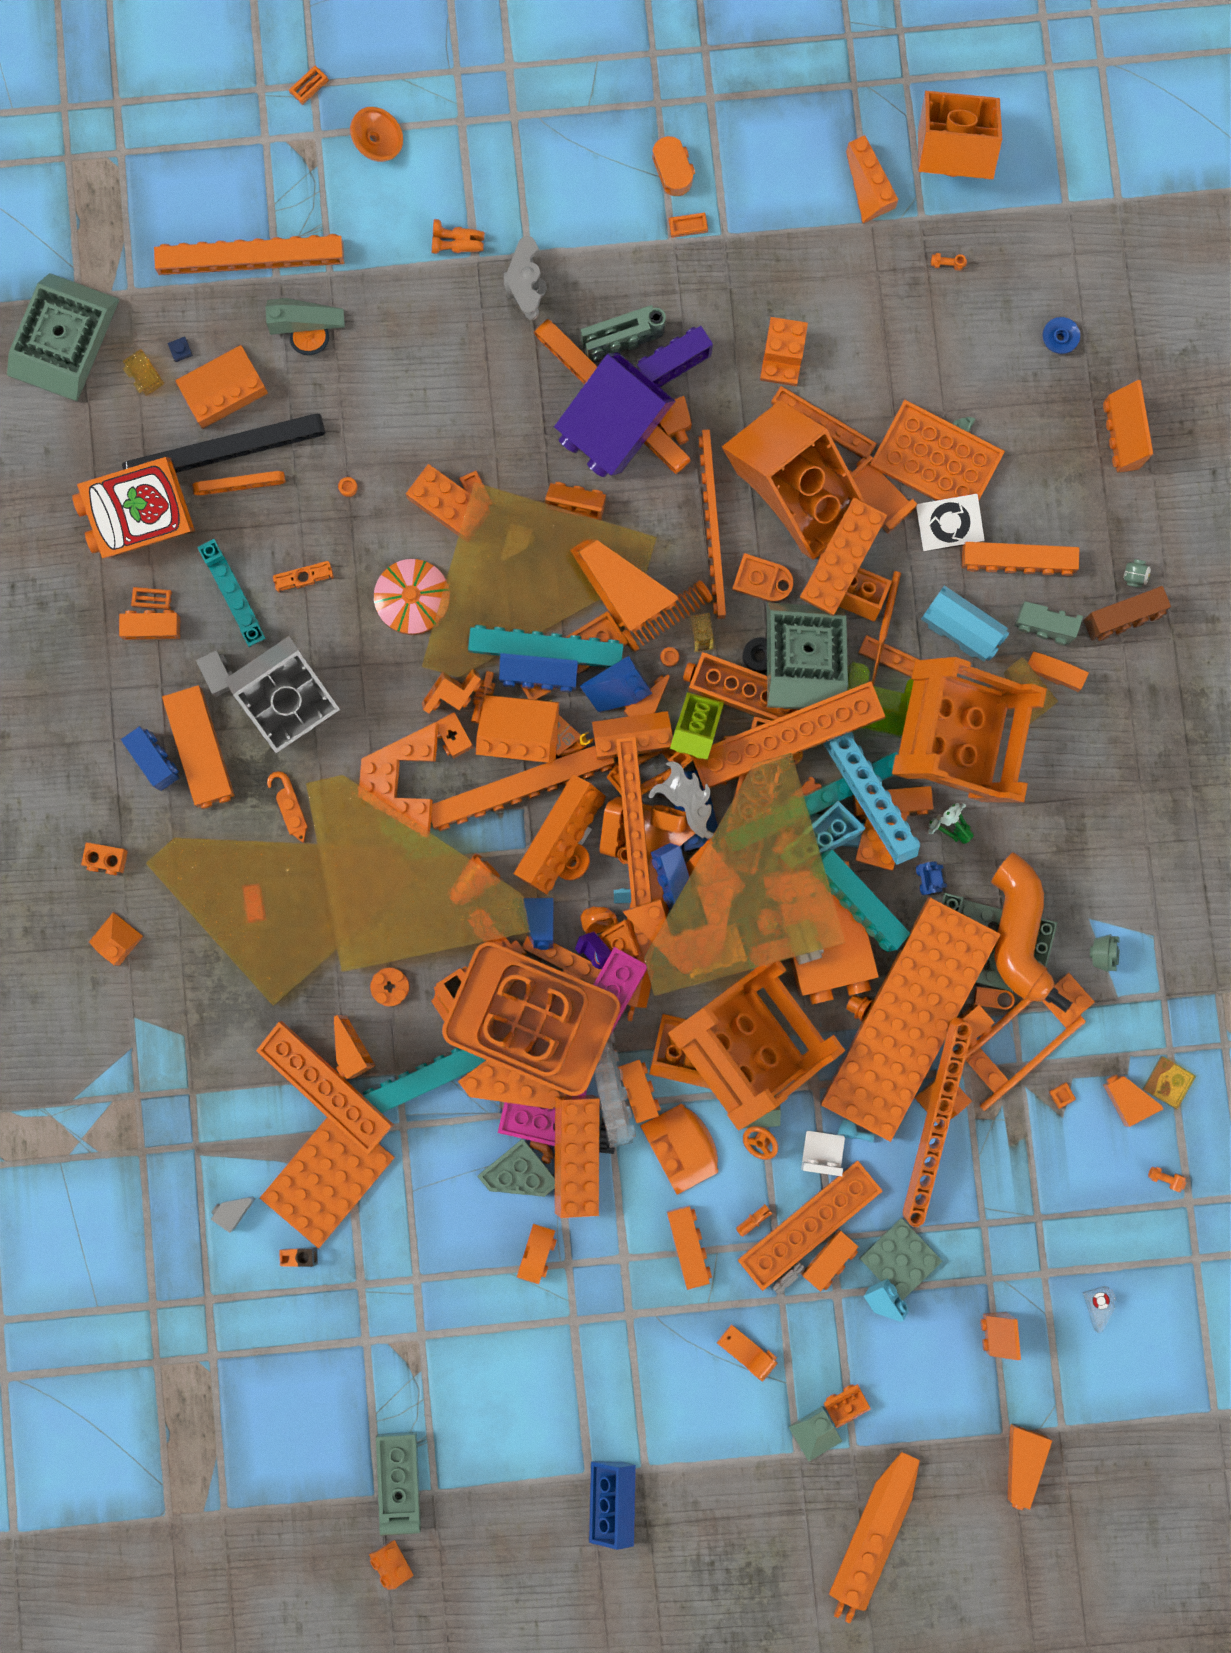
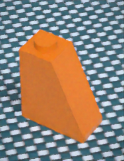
(1130, 1101)

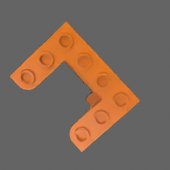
(621, 586)

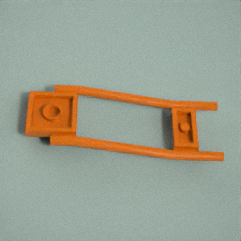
(1071, 1020)

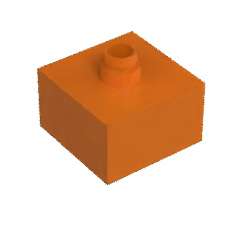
(959, 135)

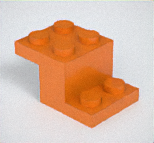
(783, 351)
(451, 691)

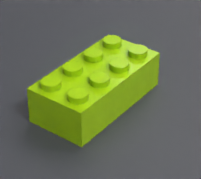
(697, 726)

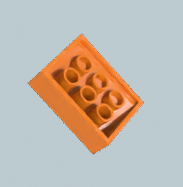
(221, 387)
(1128, 427)
(518, 729)
(350, 1051)
(671, 1061)

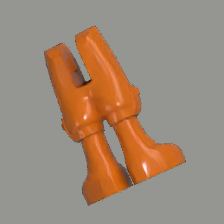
(463, 239)

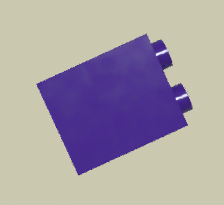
(613, 415)

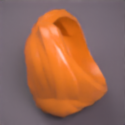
(598, 919)

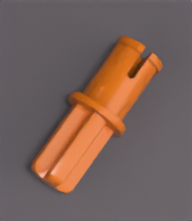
(754, 1220)

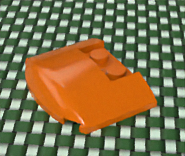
(682, 1147)

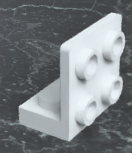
(823, 1153)

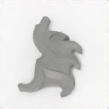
(689, 795)

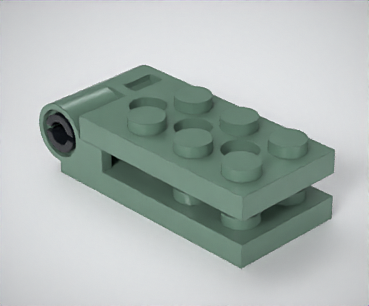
(623, 332)

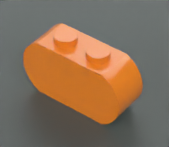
(673, 166)

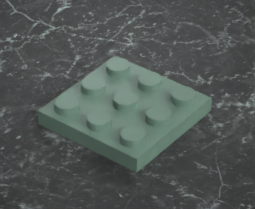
(901, 1258)

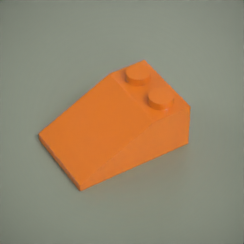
(1001, 1335)

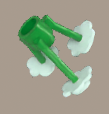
(962, 831)

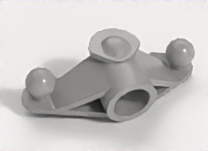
(523, 278)

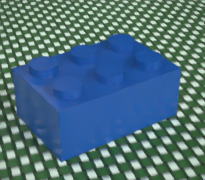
(151, 758)

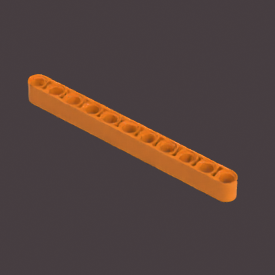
(583, 368)
(934, 1113)

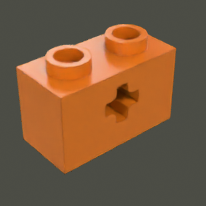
(461, 743)

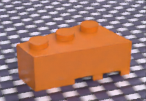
(639, 1091)

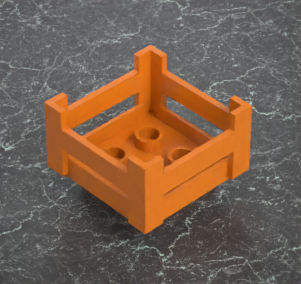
(958, 727)
(745, 1049)

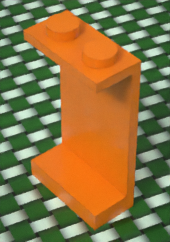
(881, 494)

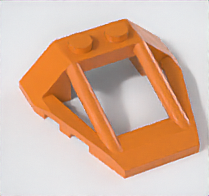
(671, 755)

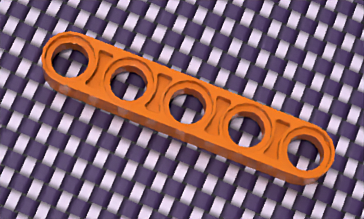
(238, 483)

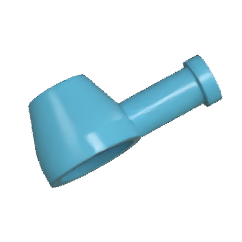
(849, 1130)

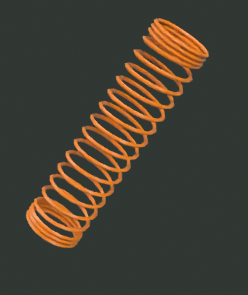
(703, 590)

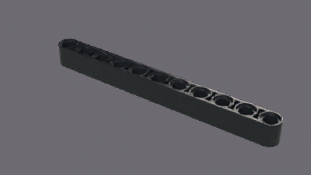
(239, 444)

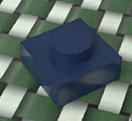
(180, 349)

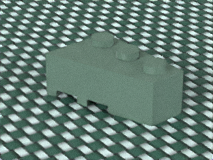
(1048, 623)

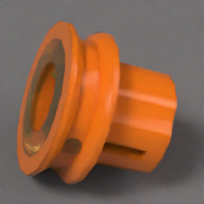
(859, 1006)

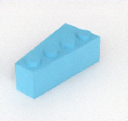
(836, 828)

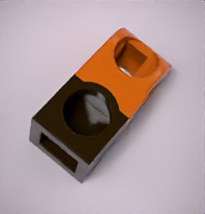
(299, 1257)

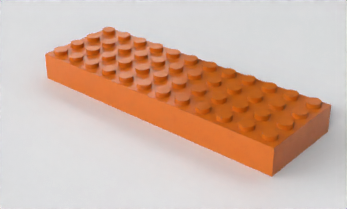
(909, 1018)

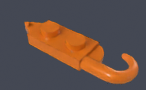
(290, 806)

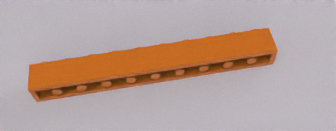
(249, 254)
(516, 787)

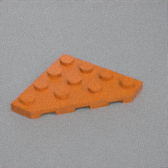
(503, 1085)

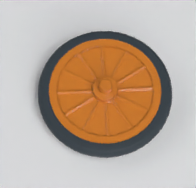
(309, 341)

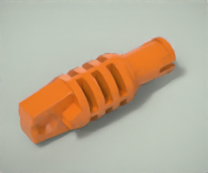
(485, 688)

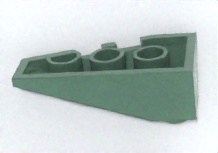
(293, 315)

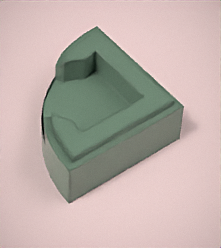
(964, 423)

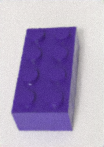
(677, 357)

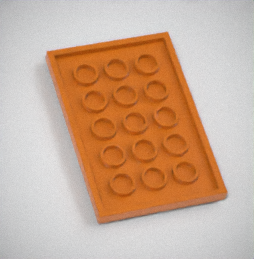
(935, 455)
(324, 1182)

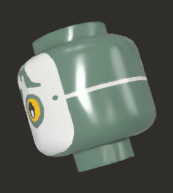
(1137, 573)

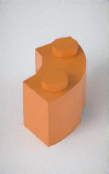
(537, 1249)

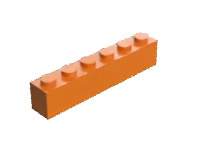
(1020, 558)

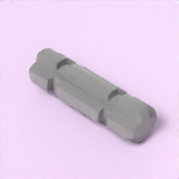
(789, 1278)

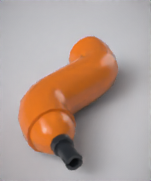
(1019, 933)

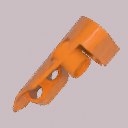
(661, 823)

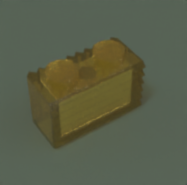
(143, 372)

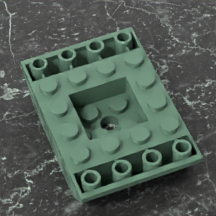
(61, 361)
(802, 677)

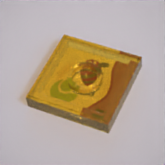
(1169, 1082)

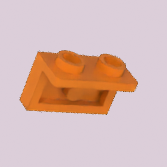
(846, 1405)
(390, 1565)

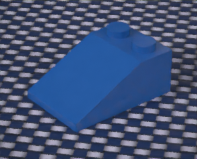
(616, 686)

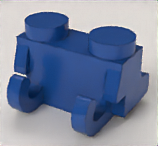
(931, 878)

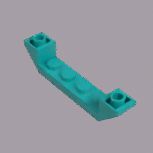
(232, 592)

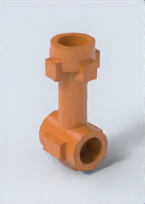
(957, 262)
(1177, 1182)

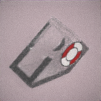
(1100, 1306)

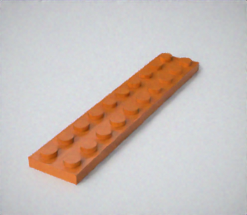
(790, 734)

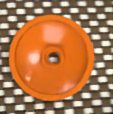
(382, 128)

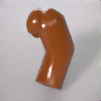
(547, 1153)

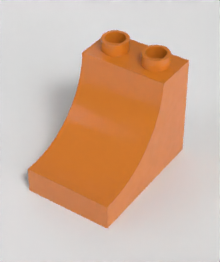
(796, 473)

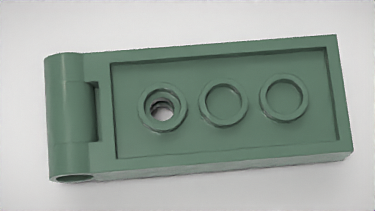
(398, 1473)

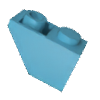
(885, 1301)

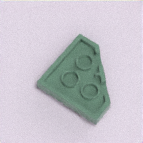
(518, 1173)

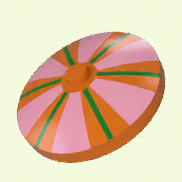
(409, 596)

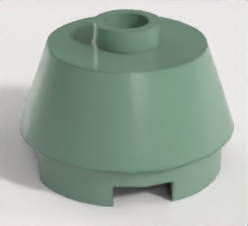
(1105, 953)

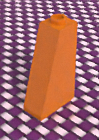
(1026, 1462)

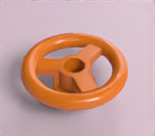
(762, 1141)

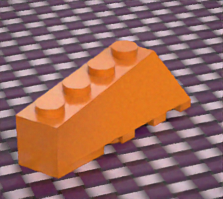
(870, 181)

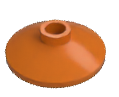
(583, 860)

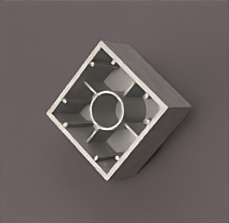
(282, 694)

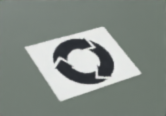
(950, 522)

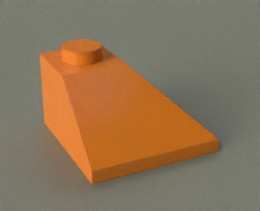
(115, 939)

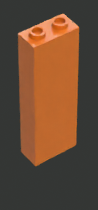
(198, 747)

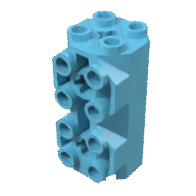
(965, 625)

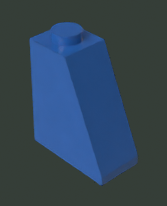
(541, 921)

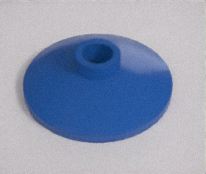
(1067, 329)

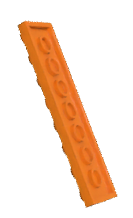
(325, 1087)
(809, 1225)

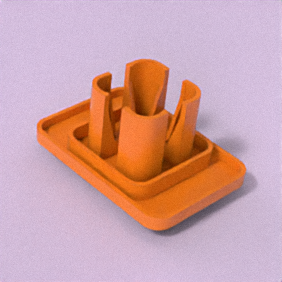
(531, 1019)

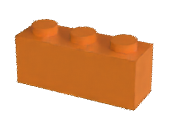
(149, 625)
(830, 1261)

